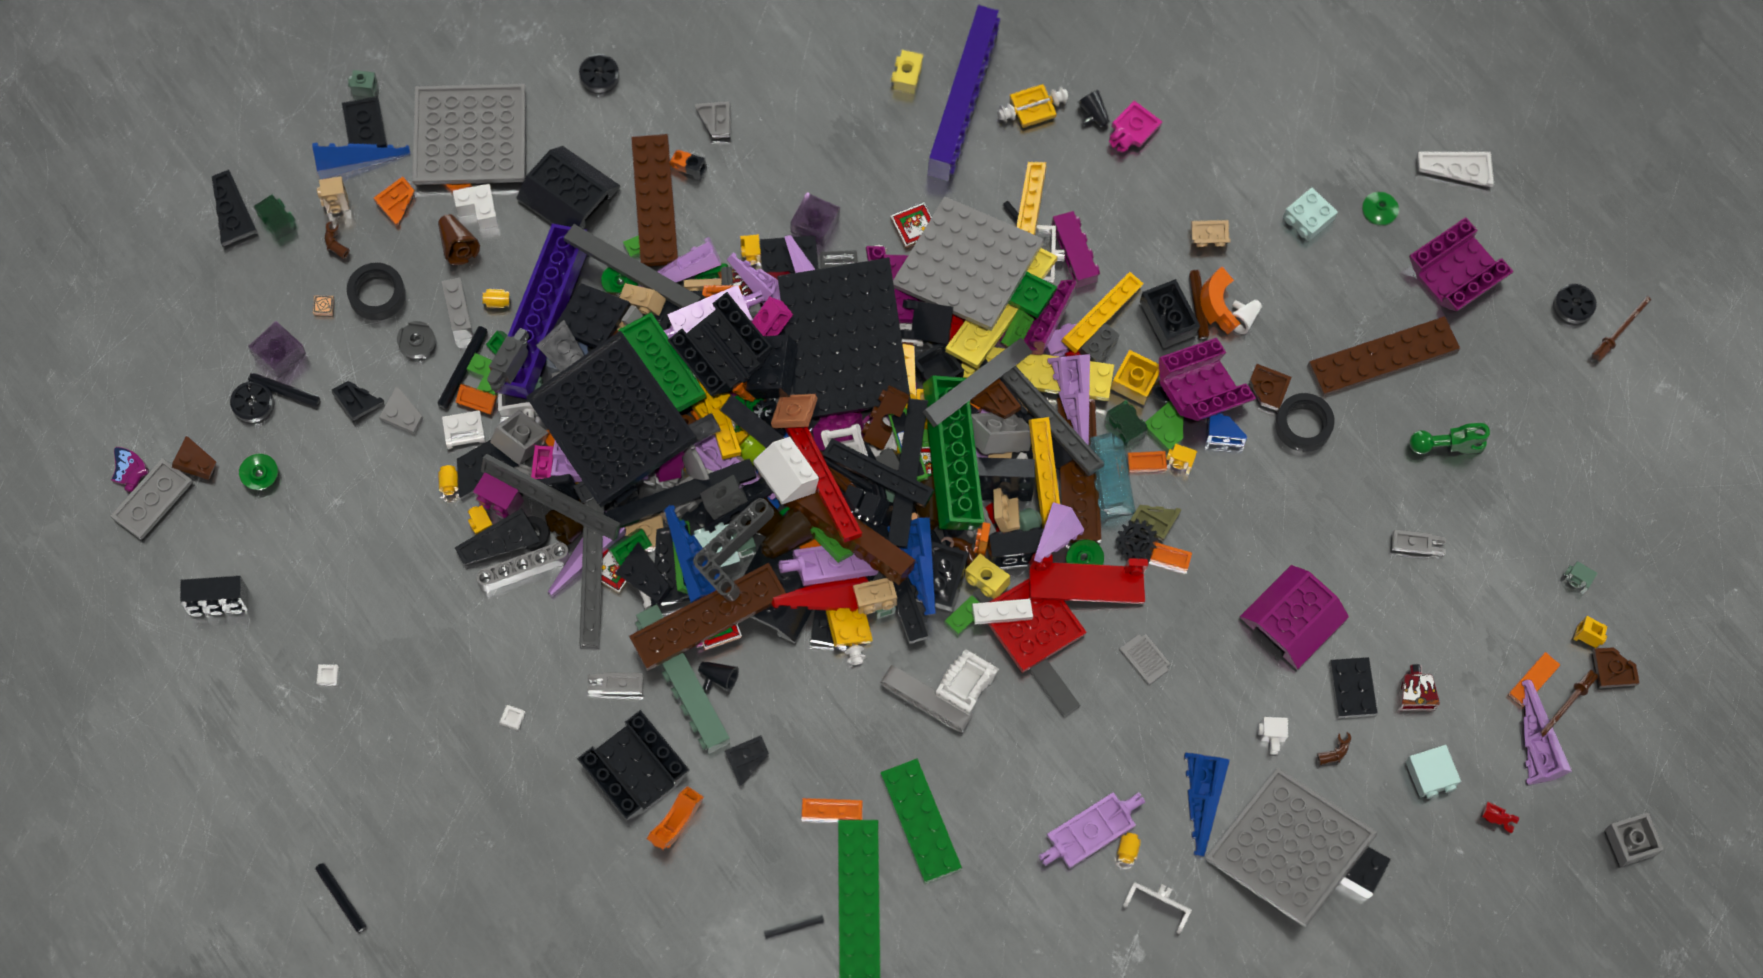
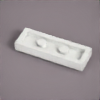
(1002, 611)

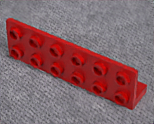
(1088, 581)

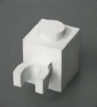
(1273, 731)

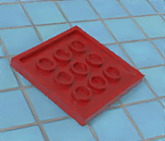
(1036, 639)

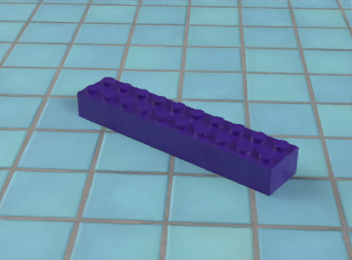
(964, 93)
(544, 304)

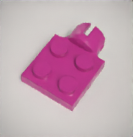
(1133, 127)

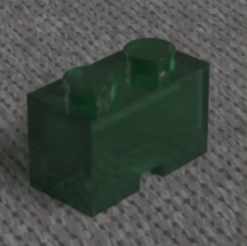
(272, 213)
(1127, 422)

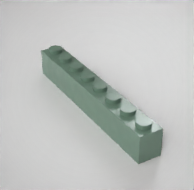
(689, 691)

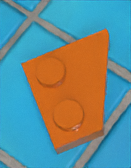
(395, 199)

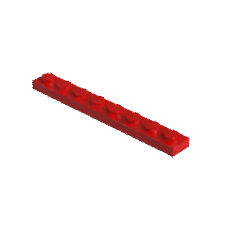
(827, 486)

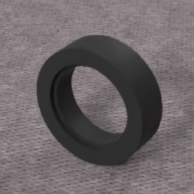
(369, 271)
(1310, 401)

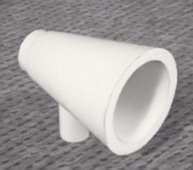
(1246, 315)

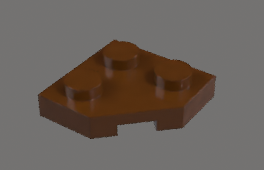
(1269, 386)
(1614, 669)

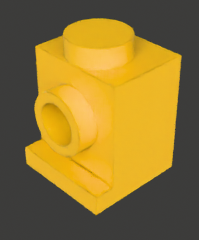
(751, 248)
(1181, 457)
(478, 519)
(1591, 632)

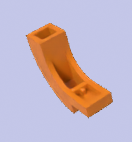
(1213, 302)
(676, 820)

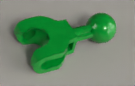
(1459, 439)

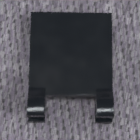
(930, 321)

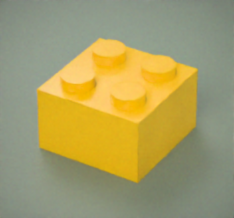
(1136, 377)

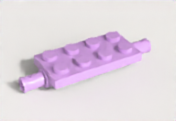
(693, 314)
(818, 566)
(1091, 830)

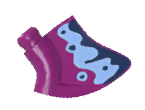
(128, 468)

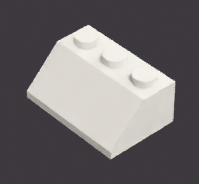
(786, 471)

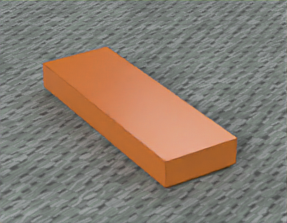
(1537, 674)
(831, 809)

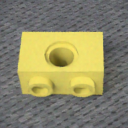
(909, 62)
(983, 567)

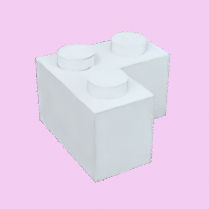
(476, 201)

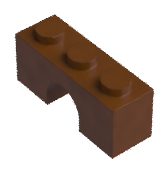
(891, 402)

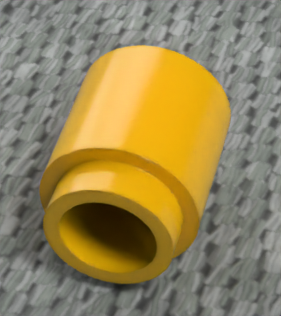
(495, 298)
(448, 480)
(1128, 848)

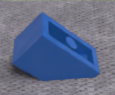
(1224, 430)

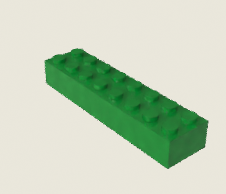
(954, 461)

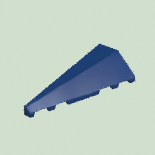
(339, 160)
(686, 549)
(920, 549)
(1206, 784)

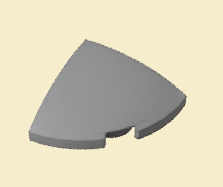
(694, 465)

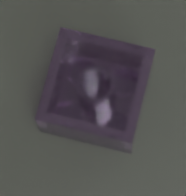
(815, 218)
(277, 349)

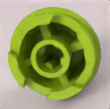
(751, 449)

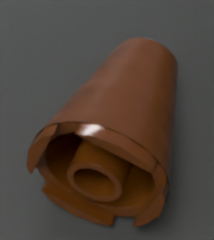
(457, 240)

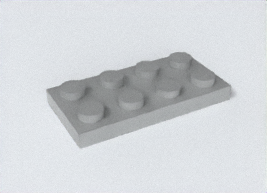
(151, 499)

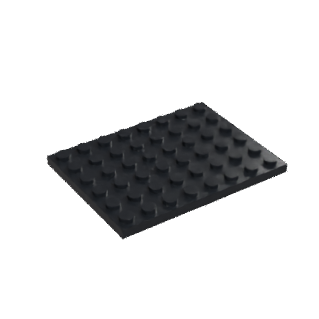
(845, 335)
(611, 418)

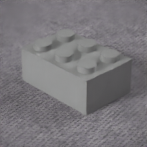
(1000, 435)

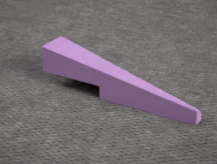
(692, 263)
(756, 279)
(1074, 383)
(712, 460)
(1059, 530)

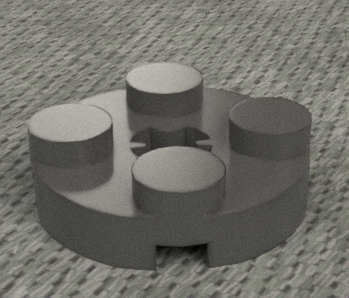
(419, 349)

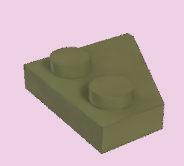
(1160, 518)

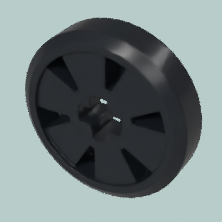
(593, 65)
(1578, 313)
(259, 409)

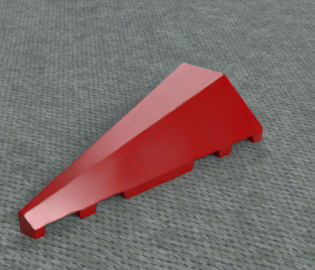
(823, 596)

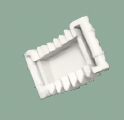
(966, 681)

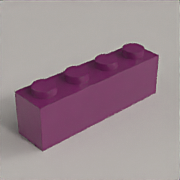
(1076, 252)

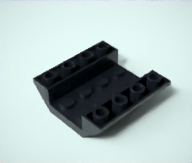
(565, 188)
(739, 336)
(784, 619)
(634, 766)

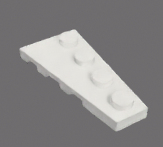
(1462, 166)

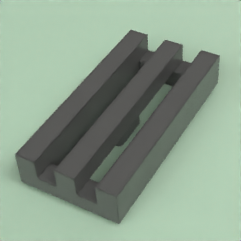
(838, 261)

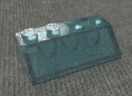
(1114, 478)

